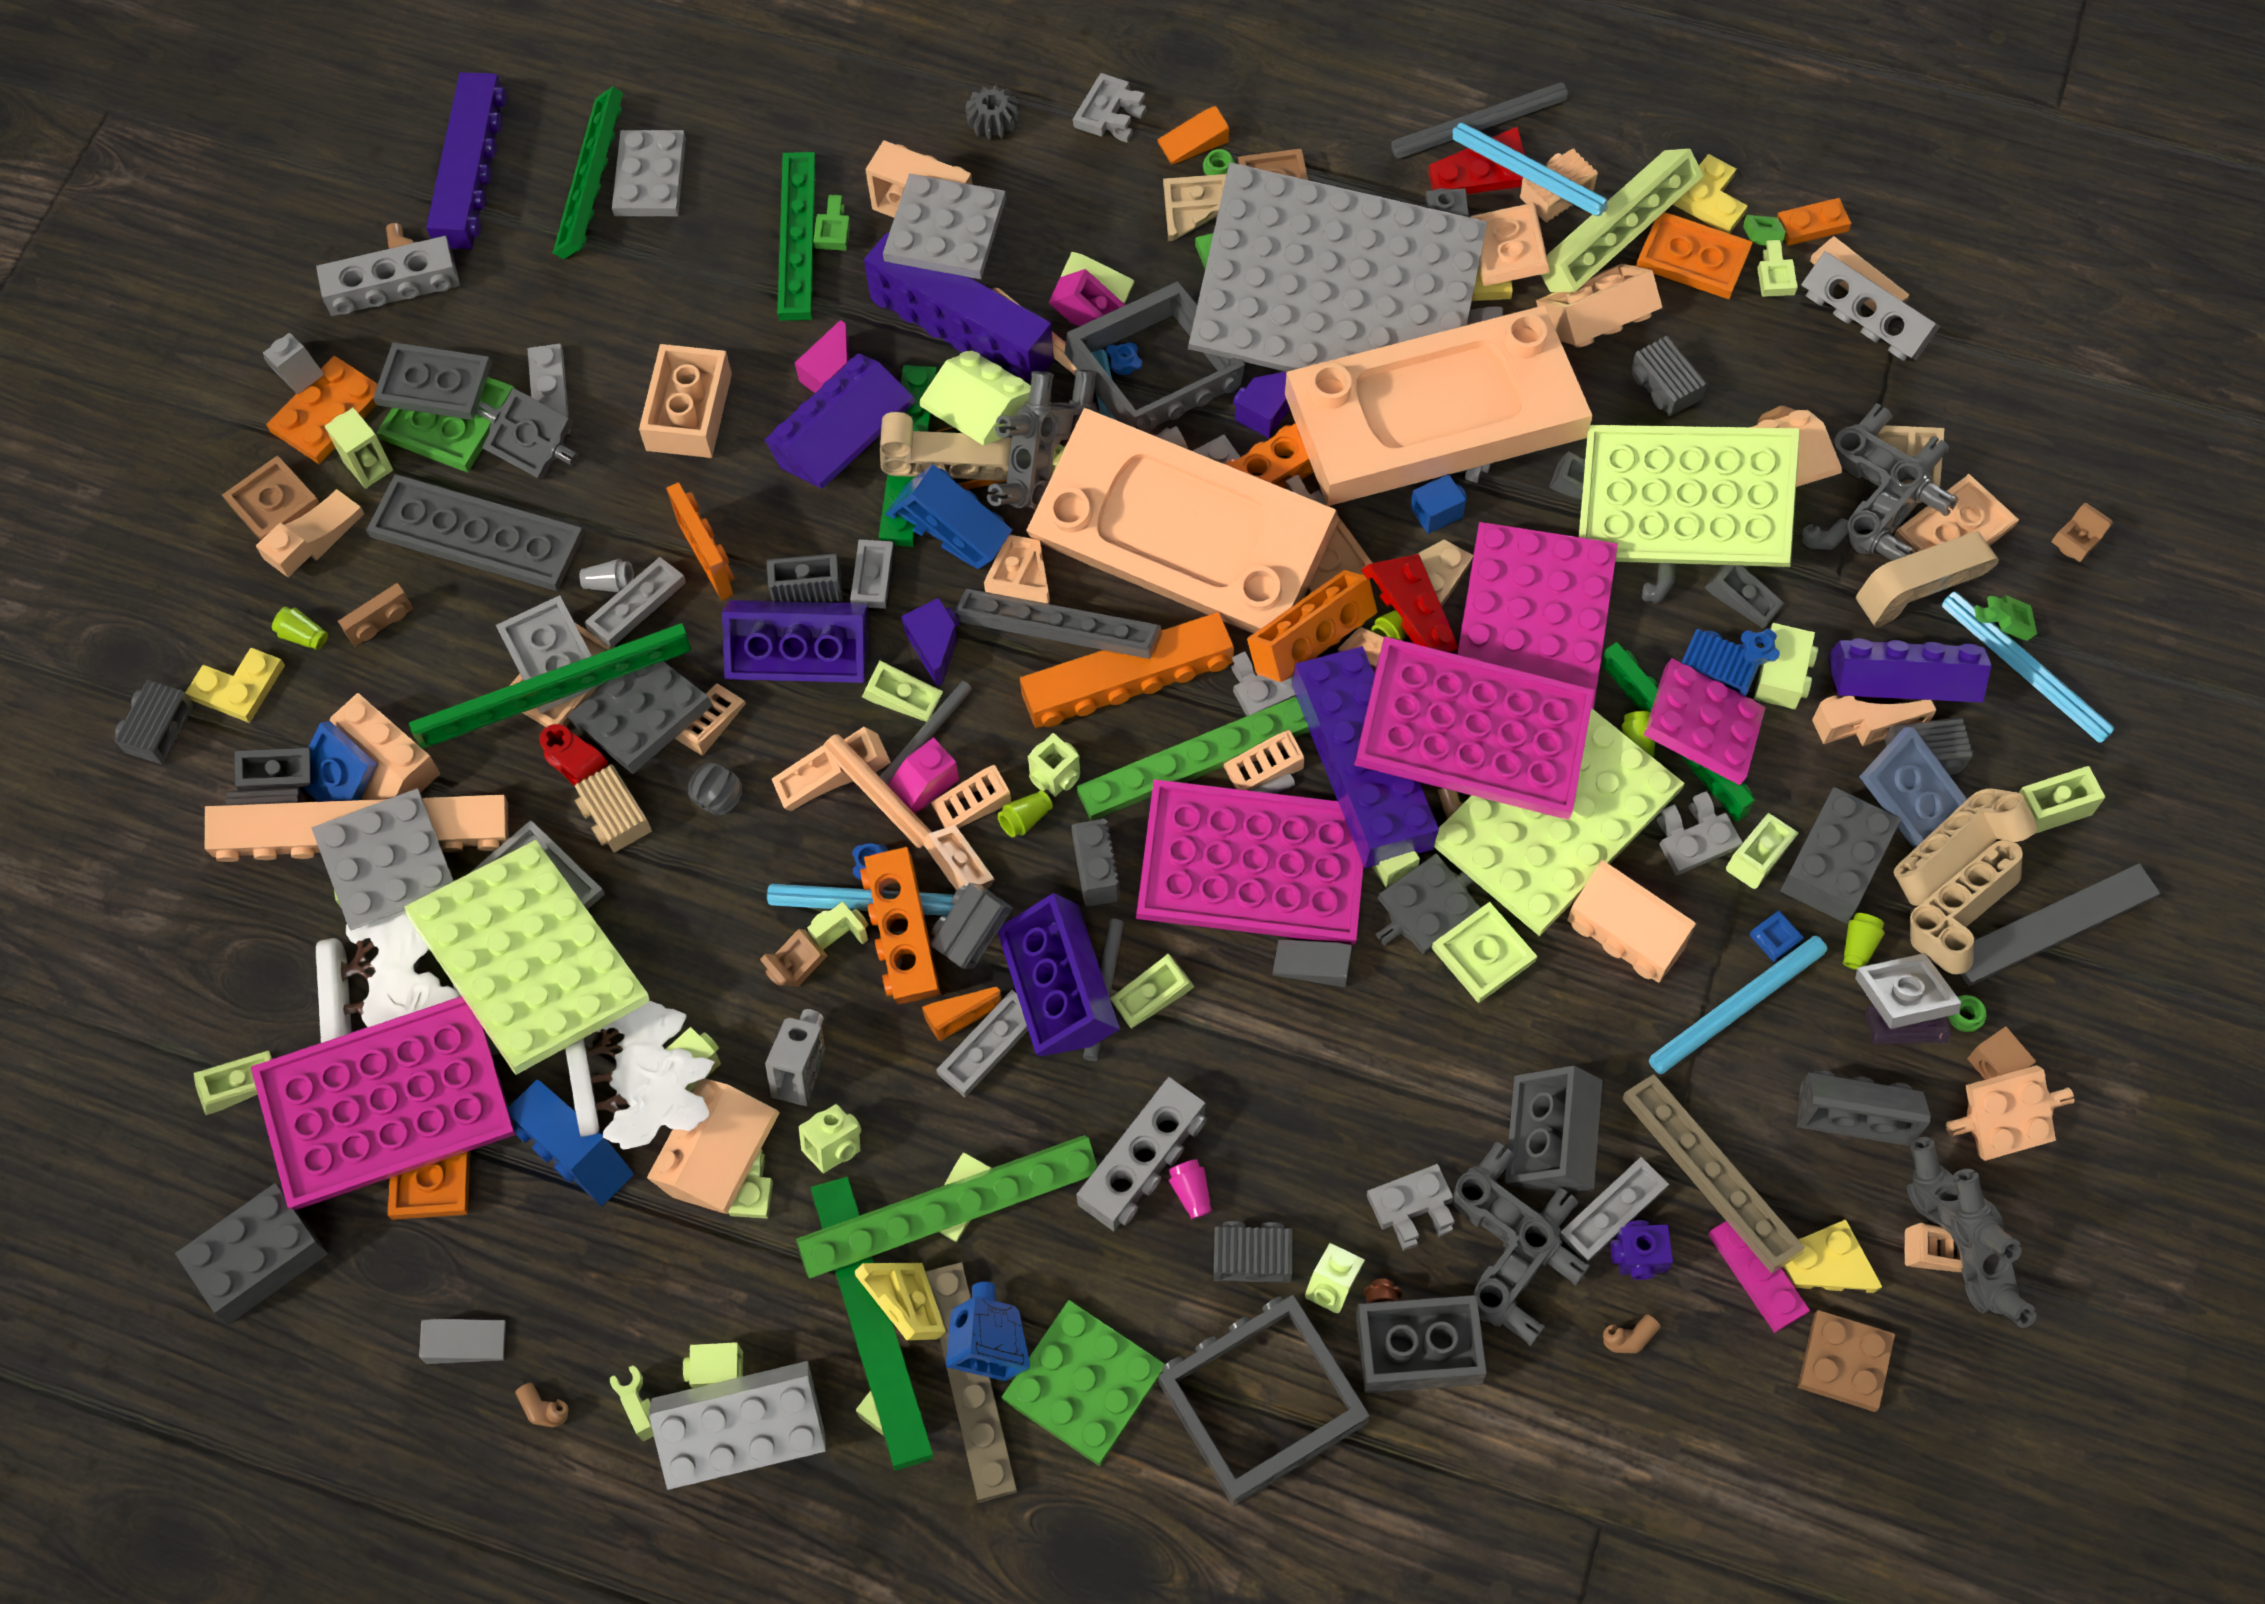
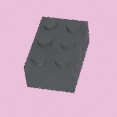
(1840, 855)
(251, 1254)
(1420, 1344)

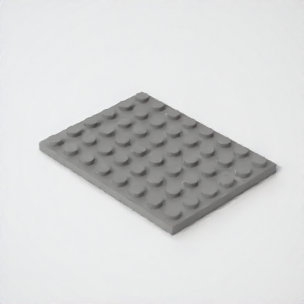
(1328, 272)

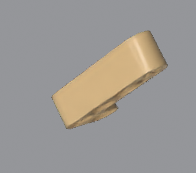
(911, 452)
(1924, 574)
(1962, 838)
(1942, 919)

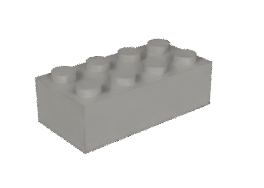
(737, 1425)

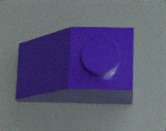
(1262, 403)
(932, 636)

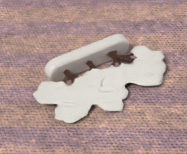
(393, 986)
(644, 1078)

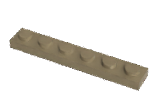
(1713, 1174)
(973, 1399)

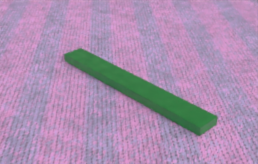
(550, 686)
(876, 1342)

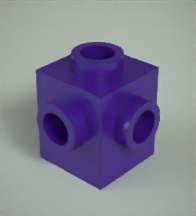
(1642, 1250)

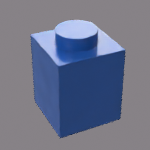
(1438, 503)

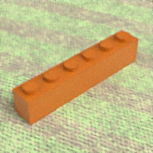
(1114, 677)

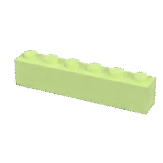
(1626, 217)

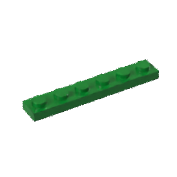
(587, 175)
(797, 236)
(899, 530)
(1642, 691)

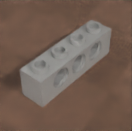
(388, 276)
(1917, 328)
(1169, 1103)

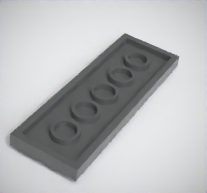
(476, 532)

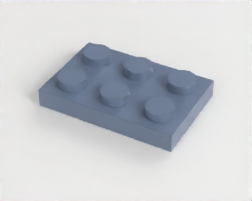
(1912, 786)

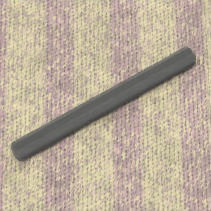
(1480, 119)

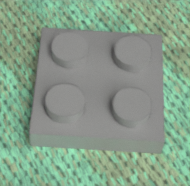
(1908, 990)

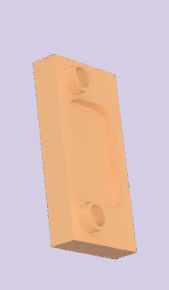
(1437, 405)
(1181, 523)

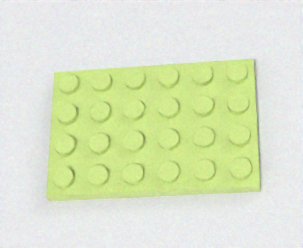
(1692, 493)
(1544, 861)
(526, 956)

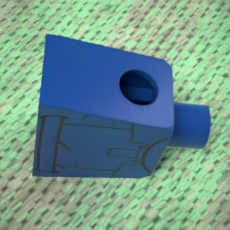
(986, 1336)

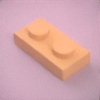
(957, 858)

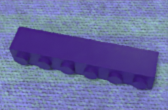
(467, 159)

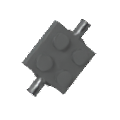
(527, 433)
(1426, 904)

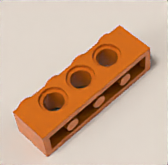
(1265, 458)
(1312, 625)
(922, 979)

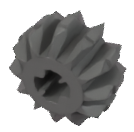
(992, 112)

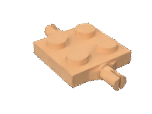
(2010, 1112)

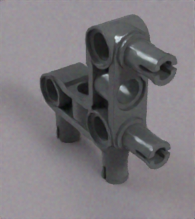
(1035, 435)
(1887, 469)
(1511, 1222)
(1978, 1231)

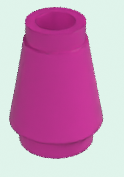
(1191, 1188)

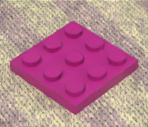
(1705, 721)

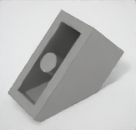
(292, 363)

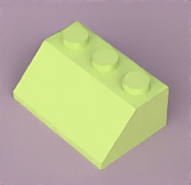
(973, 394)

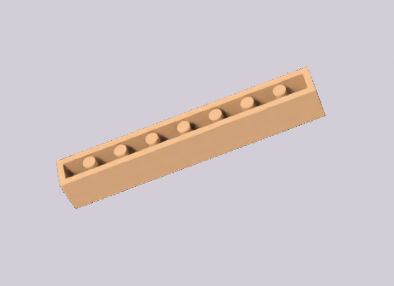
(287, 829)

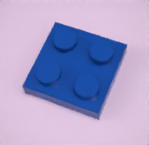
(337, 766)

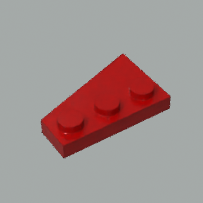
(1474, 171)
(1414, 598)

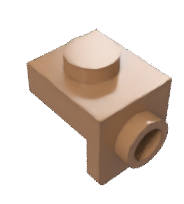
(2082, 532)
(794, 960)

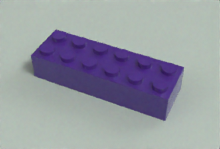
(962, 314)
(1381, 809)

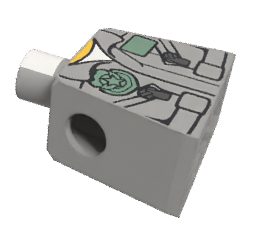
(796, 1058)

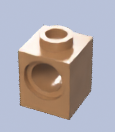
(2000, 1055)

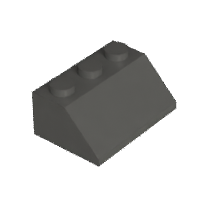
(1862, 1108)
(1554, 1130)

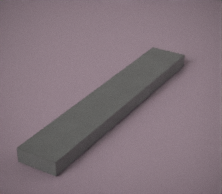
(1058, 623)
(2060, 922)

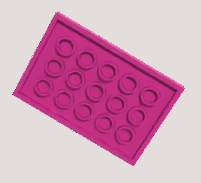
(1538, 603)
(1475, 728)
(1250, 863)
(381, 1102)

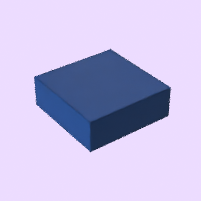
(1776, 936)

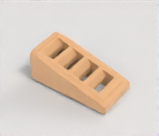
(702, 742)
(1259, 753)
(966, 789)
(1922, 1248)

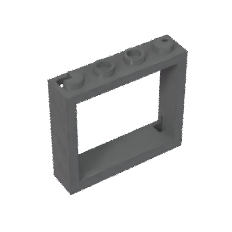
(1133, 318)
(1296, 1454)

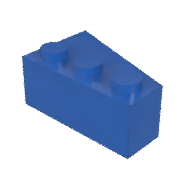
(951, 515)
(556, 1137)

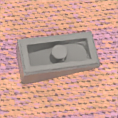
(462, 1340)

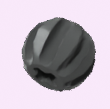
(715, 789)

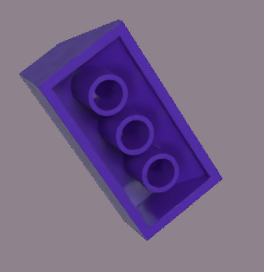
(838, 421)
(795, 641)
(1910, 670)
(1057, 977)

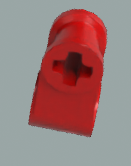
(570, 754)

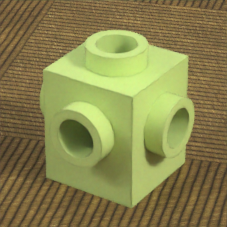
(1054, 765)
(830, 1138)

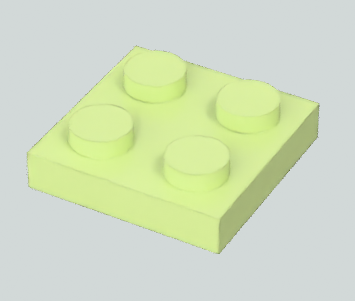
(1484, 952)

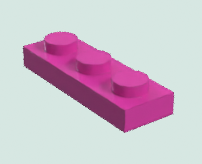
(1770, 1292)

